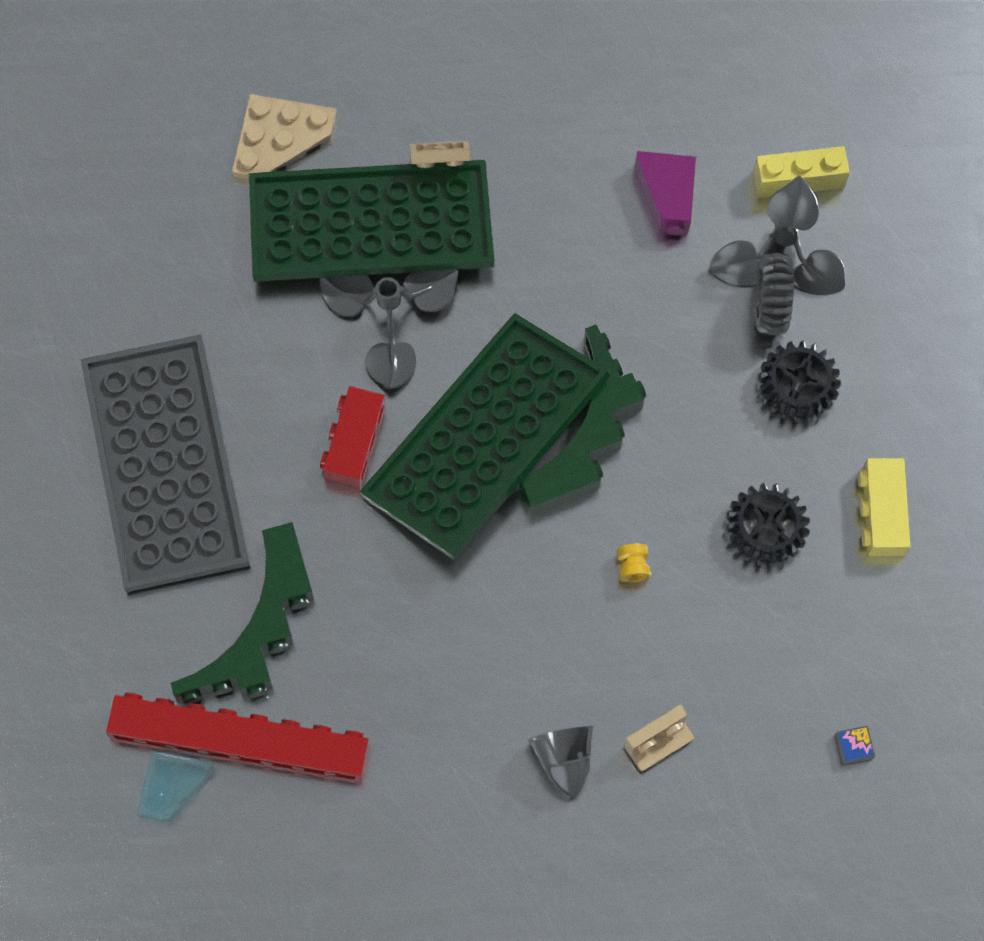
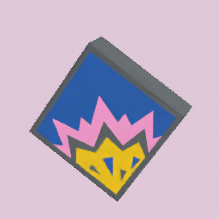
(855, 745)

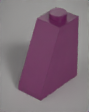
(668, 188)

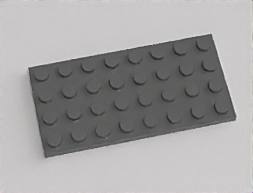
(164, 463)

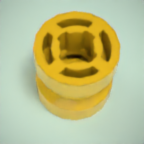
(633, 562)

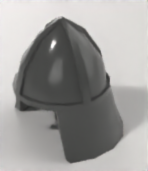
(565, 757)

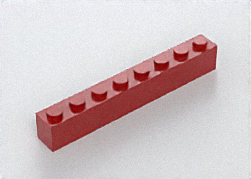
(237, 737)

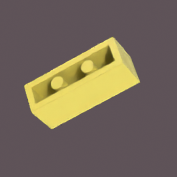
(820, 169)
(884, 507)

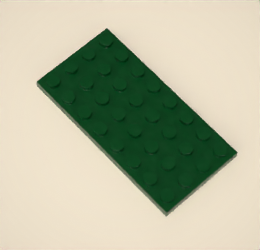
(369, 220)
(484, 435)

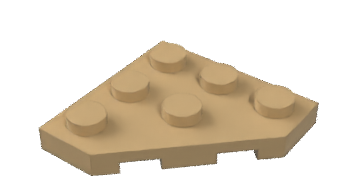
(279, 134)

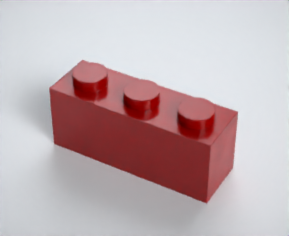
(352, 437)

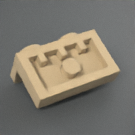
(428, 154)
(659, 739)

